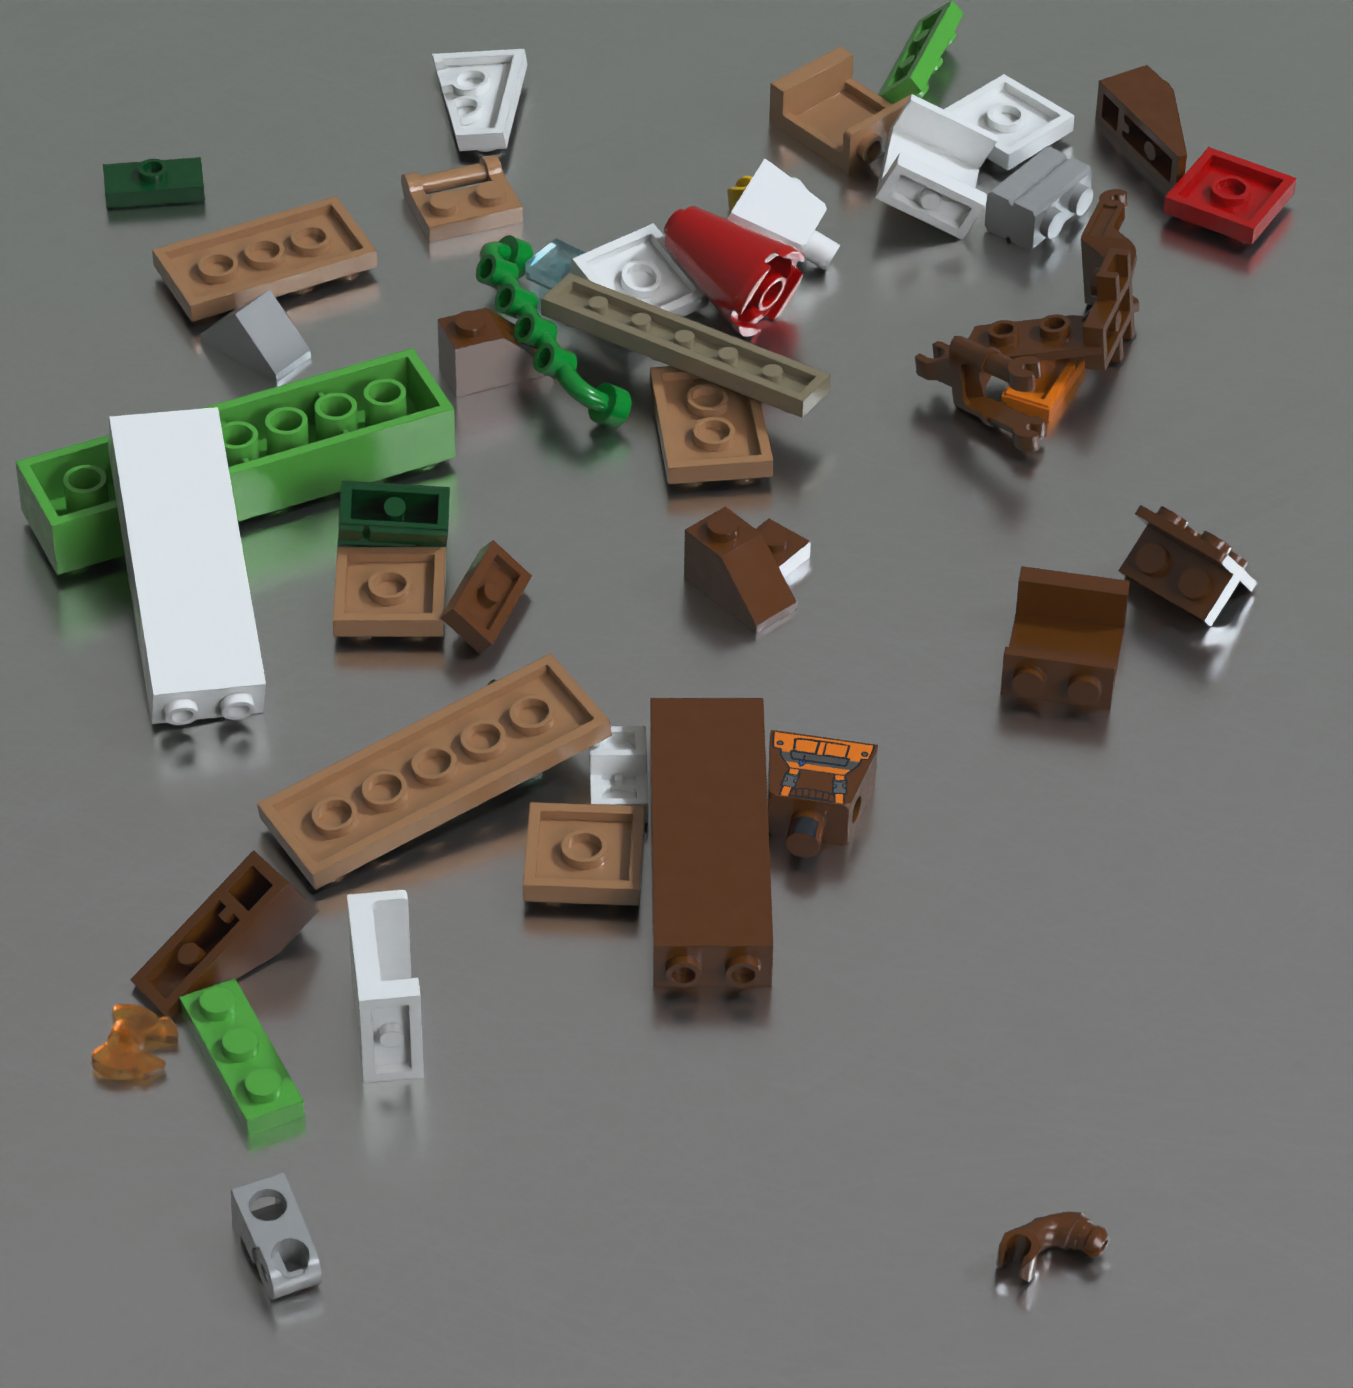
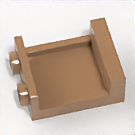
(833, 111)

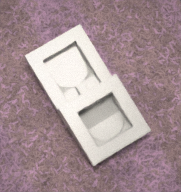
(620, 768)

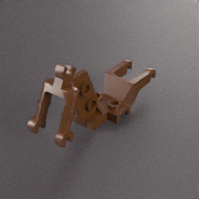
(1016, 348)

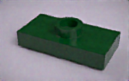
(153, 182)

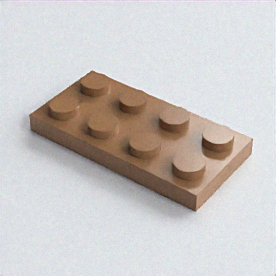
(271, 252)

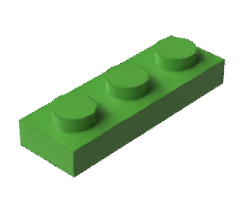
(922, 54)
(242, 1057)

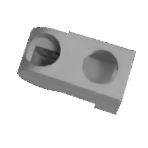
(276, 1236)

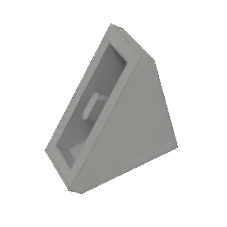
(259, 338)

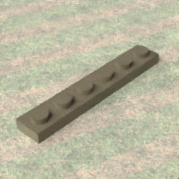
(686, 345)

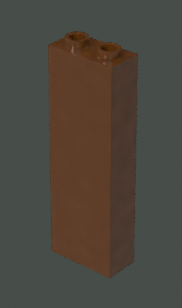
(710, 843)

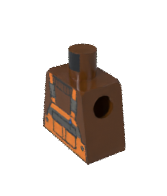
(817, 789)

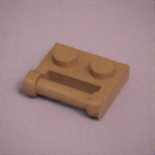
(465, 209)

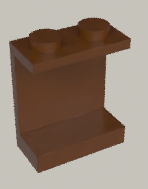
(1065, 638)

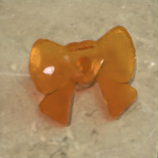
(124, 1051)

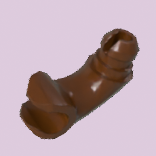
(1054, 1230)

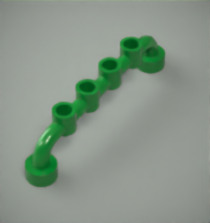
(500, 268)

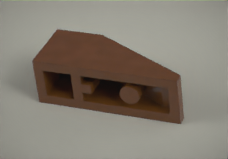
(1145, 120)
(227, 936)

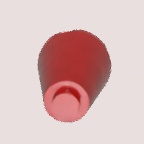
(734, 266)

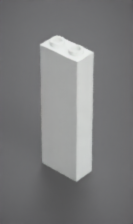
(186, 566)

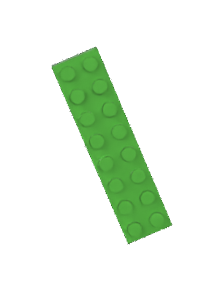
(278, 449)

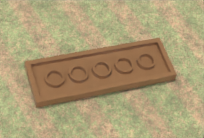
(433, 770)

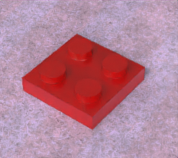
(1229, 195)

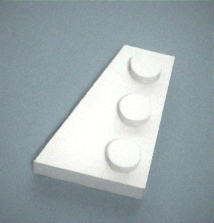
(481, 95)

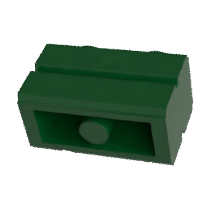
(392, 515)

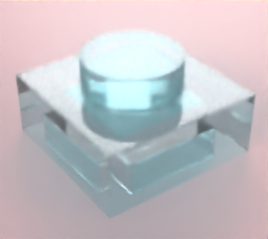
(551, 264)

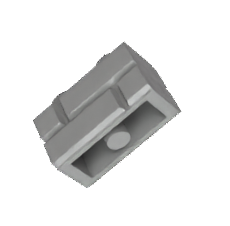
(1039, 198)

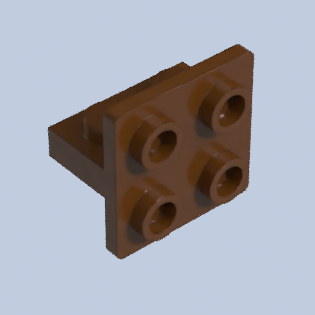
(1184, 566)

